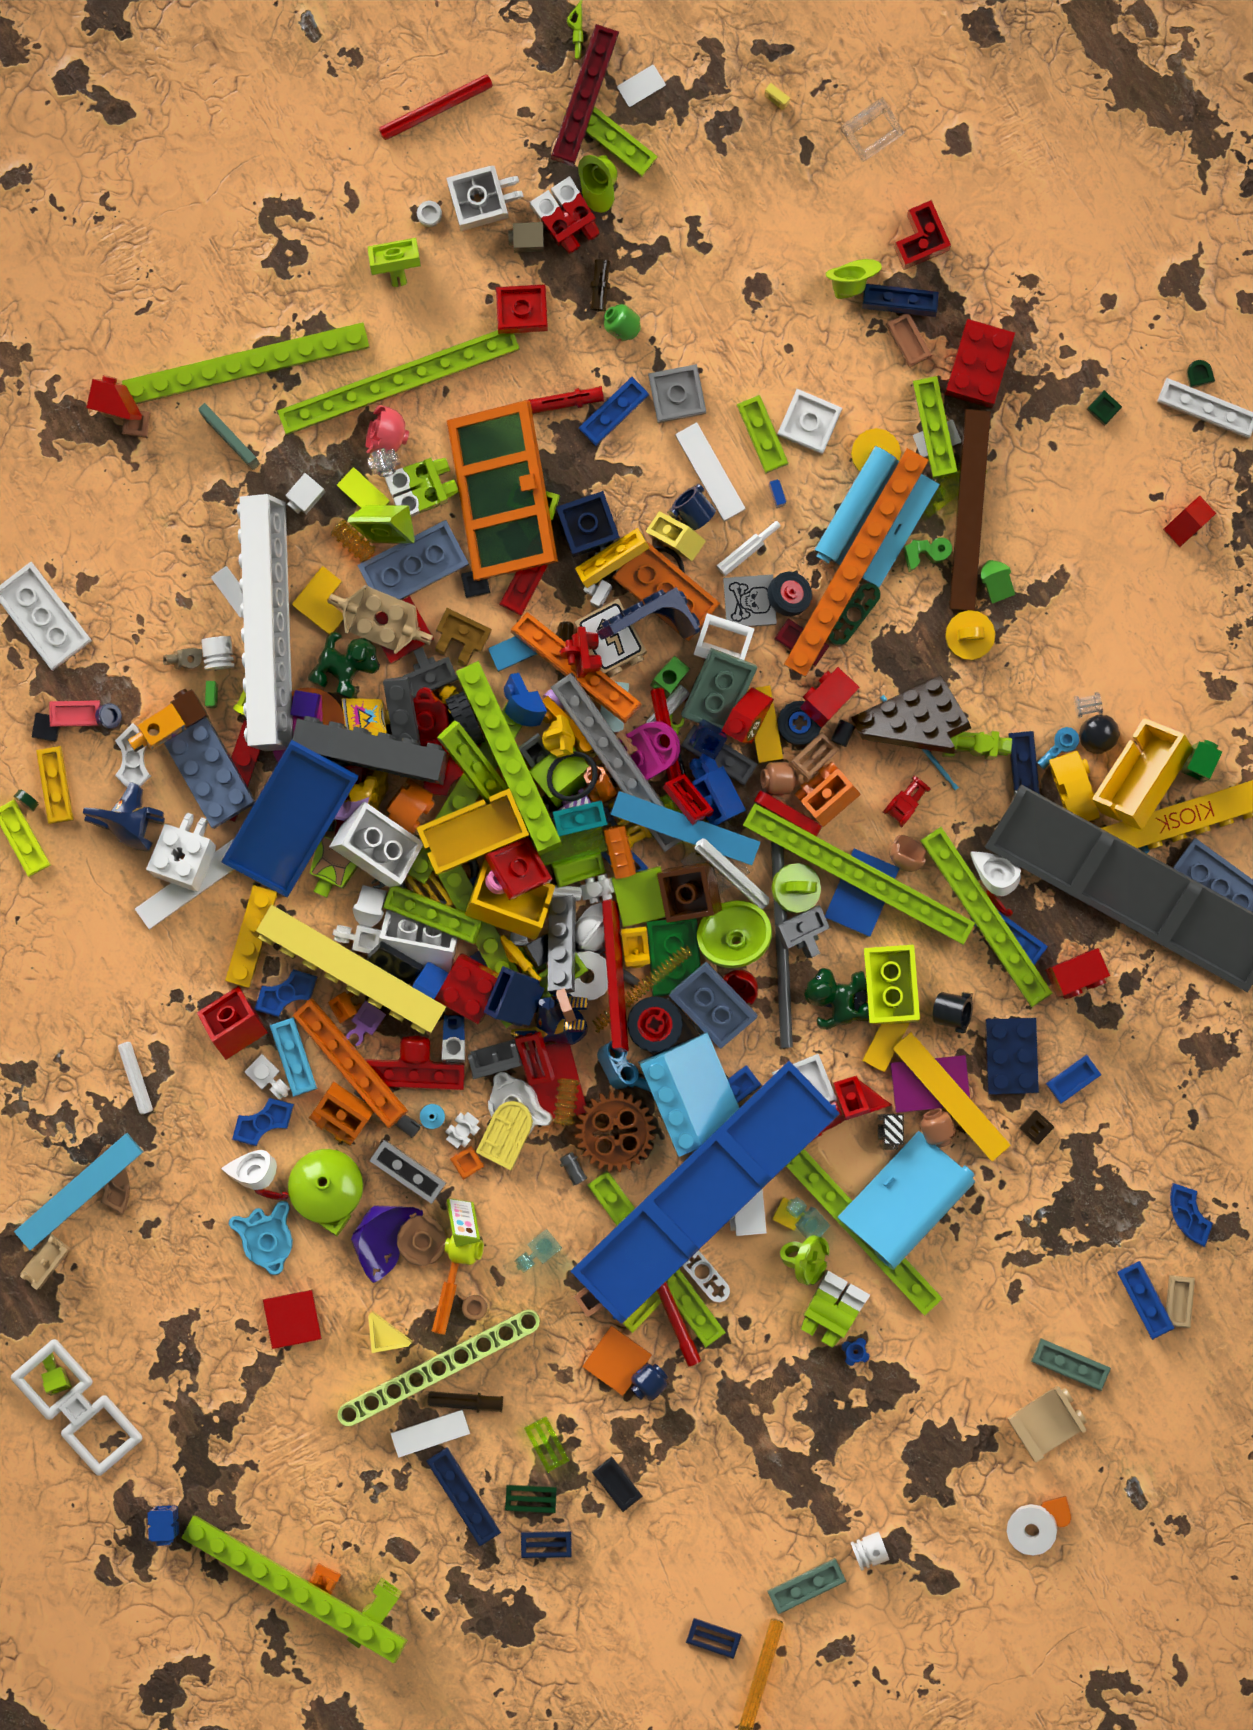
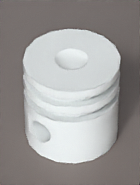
(217, 652)
(870, 1550)

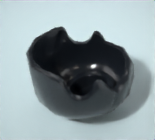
(1099, 734)

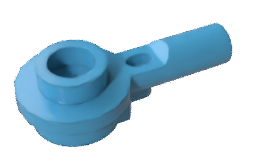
(1065, 741)

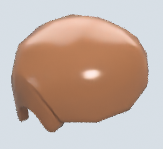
(907, 853)

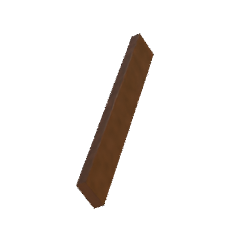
(969, 510)

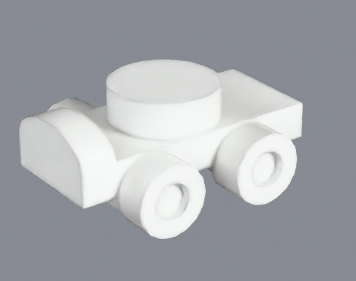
(602, 887)
(466, 1125)

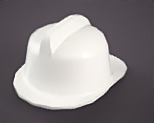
(590, 930)

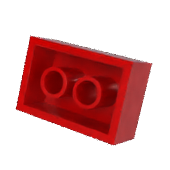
(979, 363)
(1078, 972)

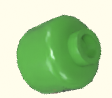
(622, 322)

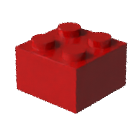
(468, 988)

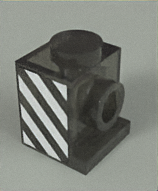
(891, 1130)

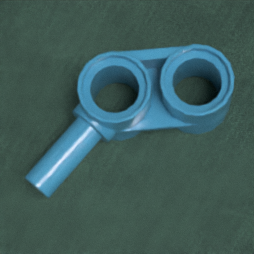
(614, 1066)

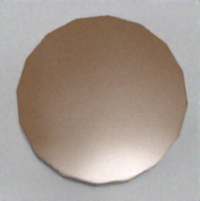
(421, 1240)

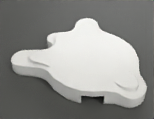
(513, 1089)

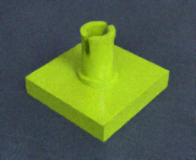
(394, 258)

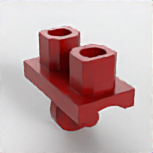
(578, 653)

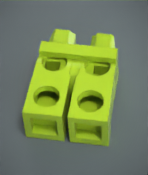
(385, 1600)

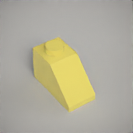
(676, 536)

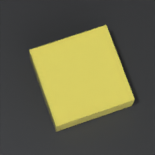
(777, 96)

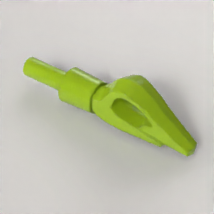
(577, 27)

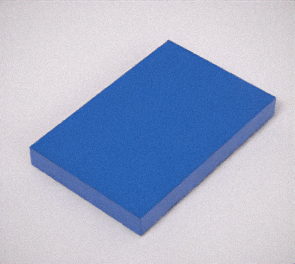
(855, 907)

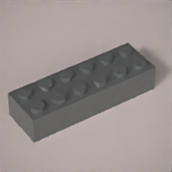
(373, 752)

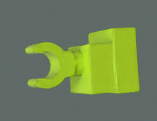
(55, 1378)

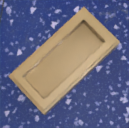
(1180, 1300)

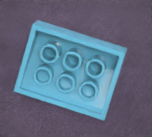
(690, 1091)

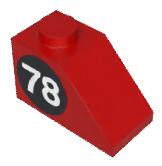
(748, 716)

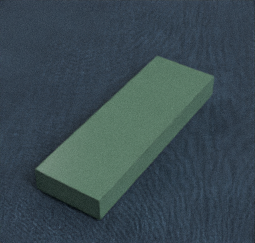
(1070, 1364)
(806, 1586)

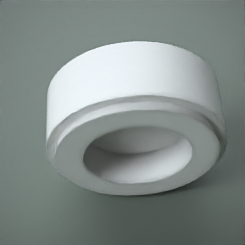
(429, 213)

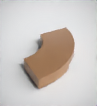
(117, 1191)

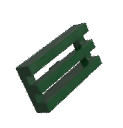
(508, 1507)

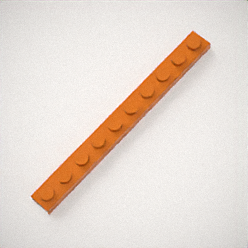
(856, 562)

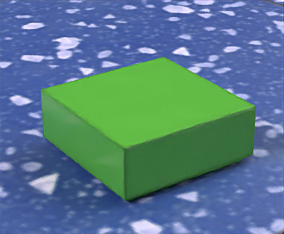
(211, 694)

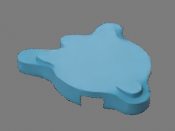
(265, 1238)

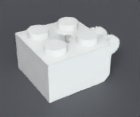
(486, 184)
(177, 842)

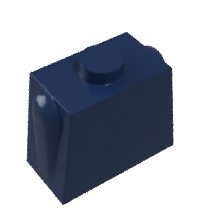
(514, 997)

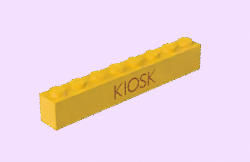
(1189, 816)

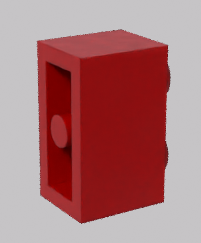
(829, 697)

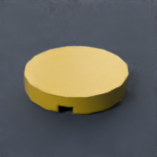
(868, 440)

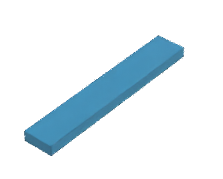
(679, 827)

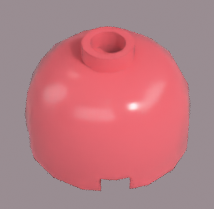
(386, 430)

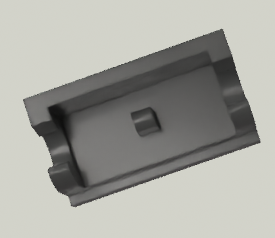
(494, 1059)

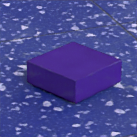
(305, 704)

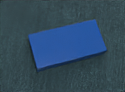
(1073, 1079)

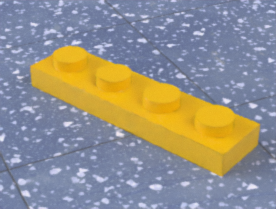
(248, 944)

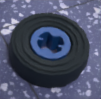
(789, 732)

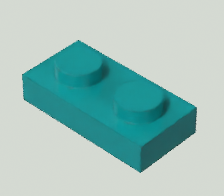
(579, 818)

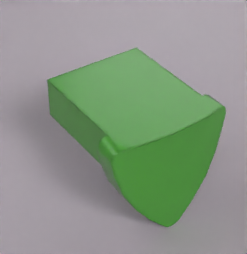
(997, 580)

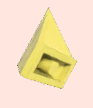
(384, 1335)

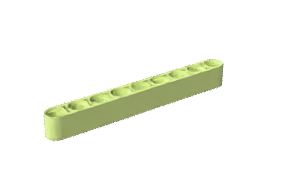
(427, 1372)

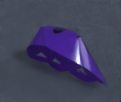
(378, 1238)

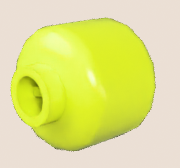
(464, 1254)

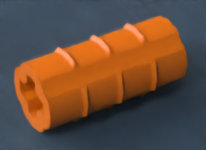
(619, 851)

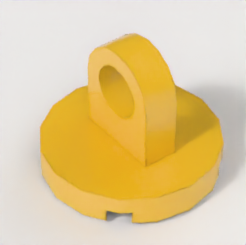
(970, 635)

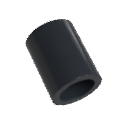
(842, 733)

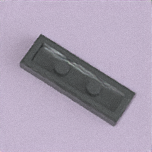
(735, 764)

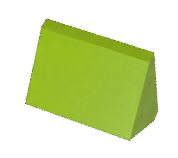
(384, 523)
(566, 777)

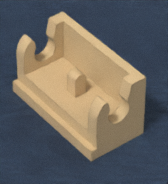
(45, 1261)

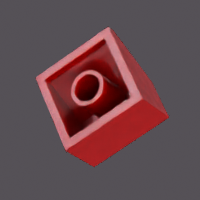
(232, 1023)

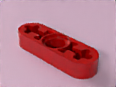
(787, 813)

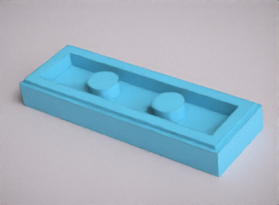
(293, 1057)

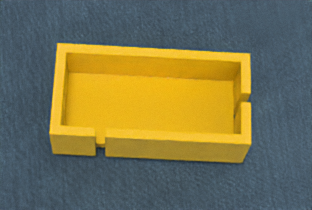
(1139, 779)
(472, 832)

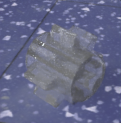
(383, 462)

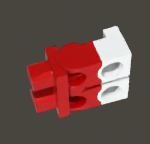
(569, 222)

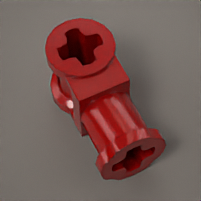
(905, 802)

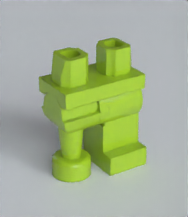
(981, 744)

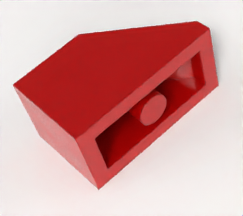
(112, 399)

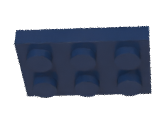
(1012, 1056)

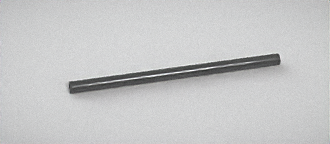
(782, 960)

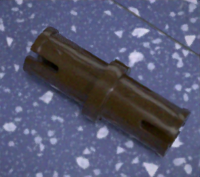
(601, 268)

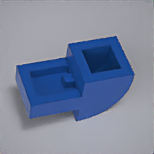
(523, 706)

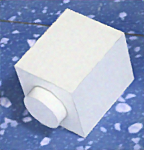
(304, 494)

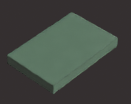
(229, 437)
(718, 688)

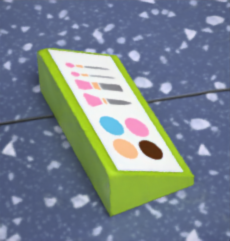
(463, 1222)

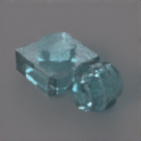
(810, 1222)
(542, 1247)

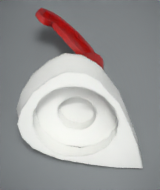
(998, 876)
(255, 1172)

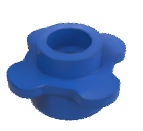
(849, 1347)

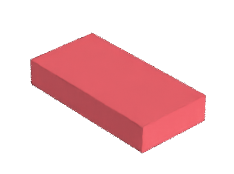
(73, 713)

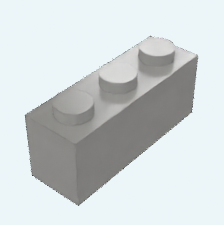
(408, 1171)

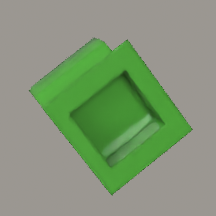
(936, 552)

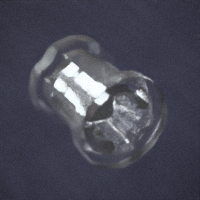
(1088, 705)

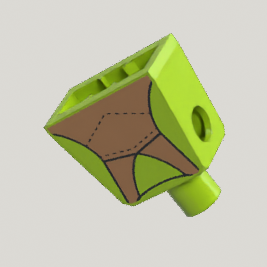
(330, 868)

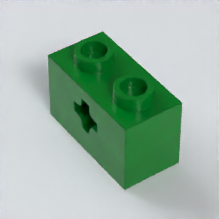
(1202, 761)

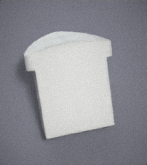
(369, 906)

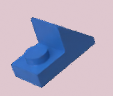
(430, 980)

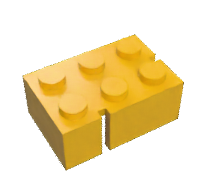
(519, 915)

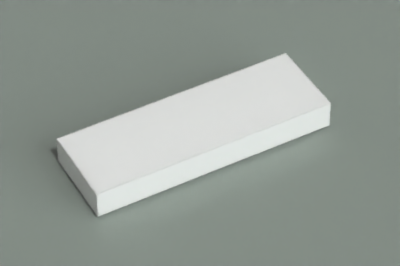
(430, 1433)

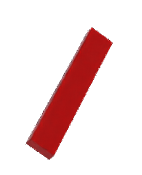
(615, 976)

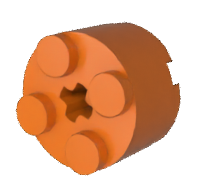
(409, 805)

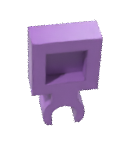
(367, 1020)

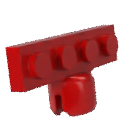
(417, 1070)

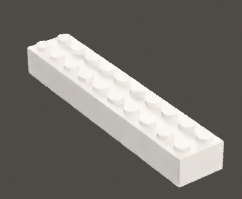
(265, 622)

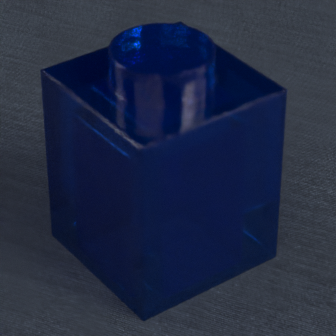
(708, 739)

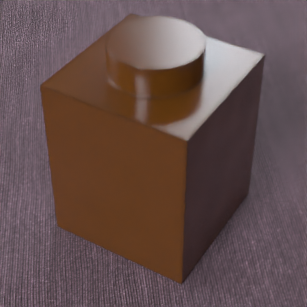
(189, 707)

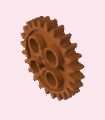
(617, 1154)

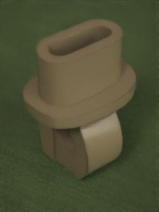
(180, 657)

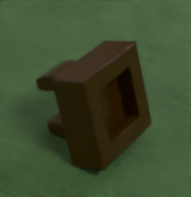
(1036, 1127)

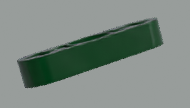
(870, 603)

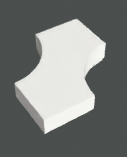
(133, 764)

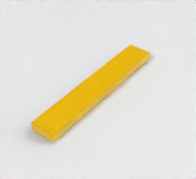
(951, 1096)

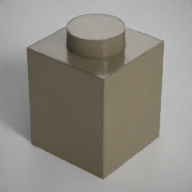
(527, 237)

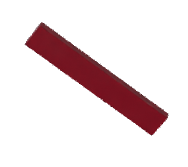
(584, 95)

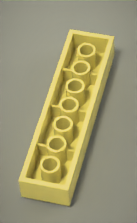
(351, 969)

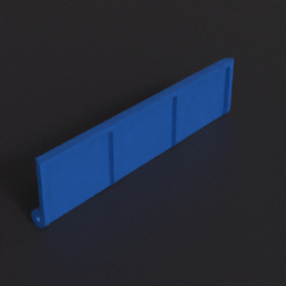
(705, 1192)

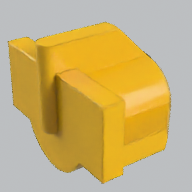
(559, 737)

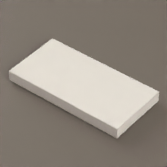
(42, 616)

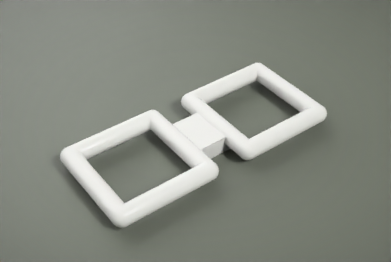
(76, 1407)

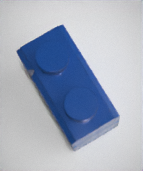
(163, 1524)

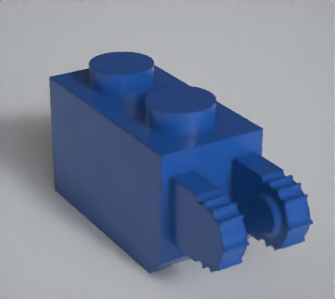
(716, 789)

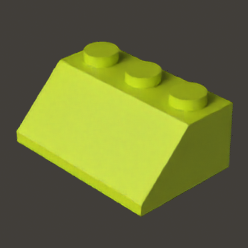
(892, 984)

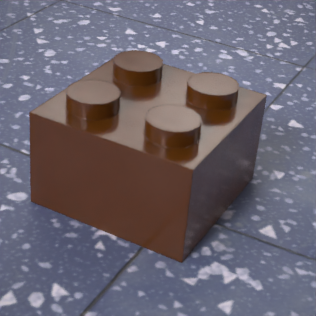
(689, 892)

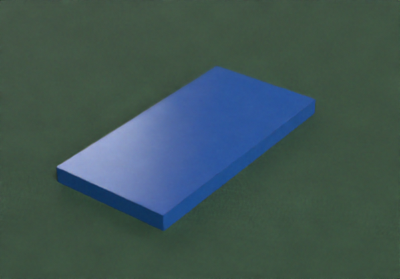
(289, 818)

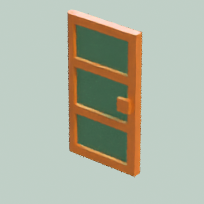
(502, 490)

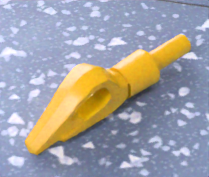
(516, 956)

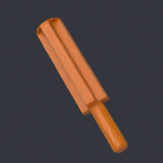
(445, 1302)

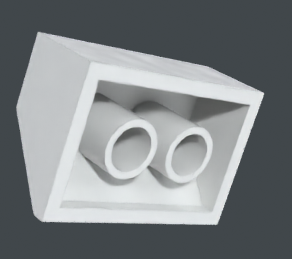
(377, 845)
(418, 940)

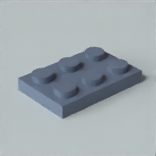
(713, 1005)

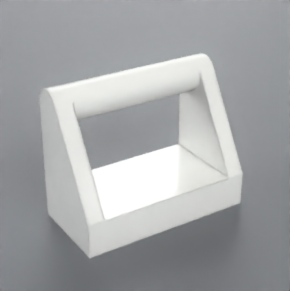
(703, 648)

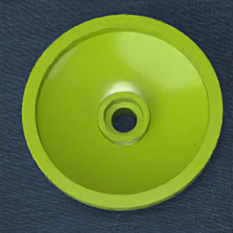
(735, 922)
(333, 1200)

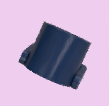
(693, 508)

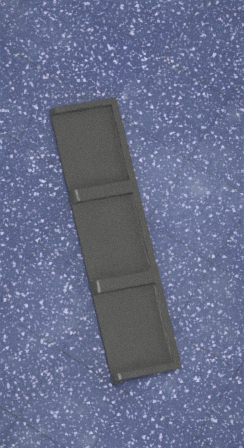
(1127, 885)

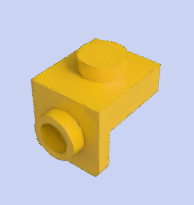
(635, 947)

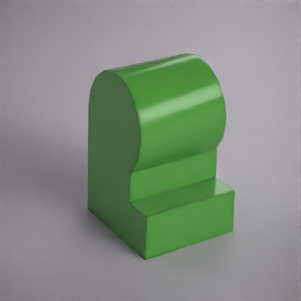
(670, 676)

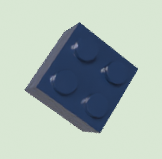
(587, 524)

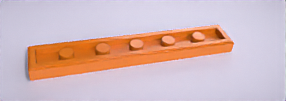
(595, 684)
(350, 1063)

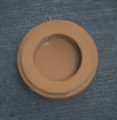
(474, 1307)

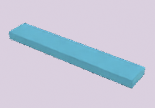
(78, 1191)

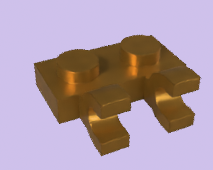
(463, 630)

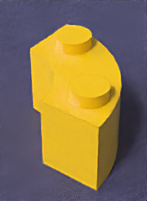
(1074, 785)

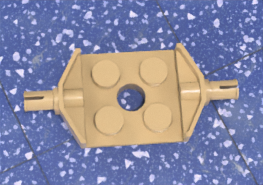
(360, 618)

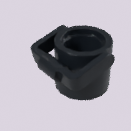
(953, 1010)

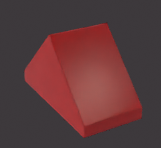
(1189, 521)

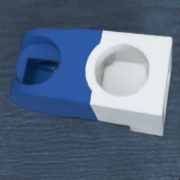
(453, 1039)

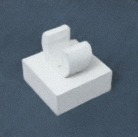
(599, 593)

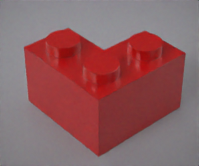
(929, 237)

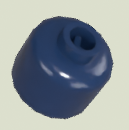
(649, 1382)

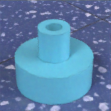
(439, 1116)

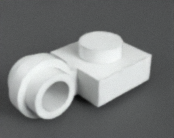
(364, 940)
(263, 1072)

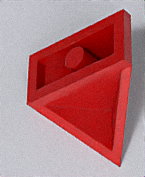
(857, 1098)

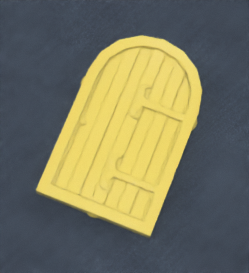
(506, 1134)

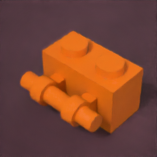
(827, 793)
(341, 1114)

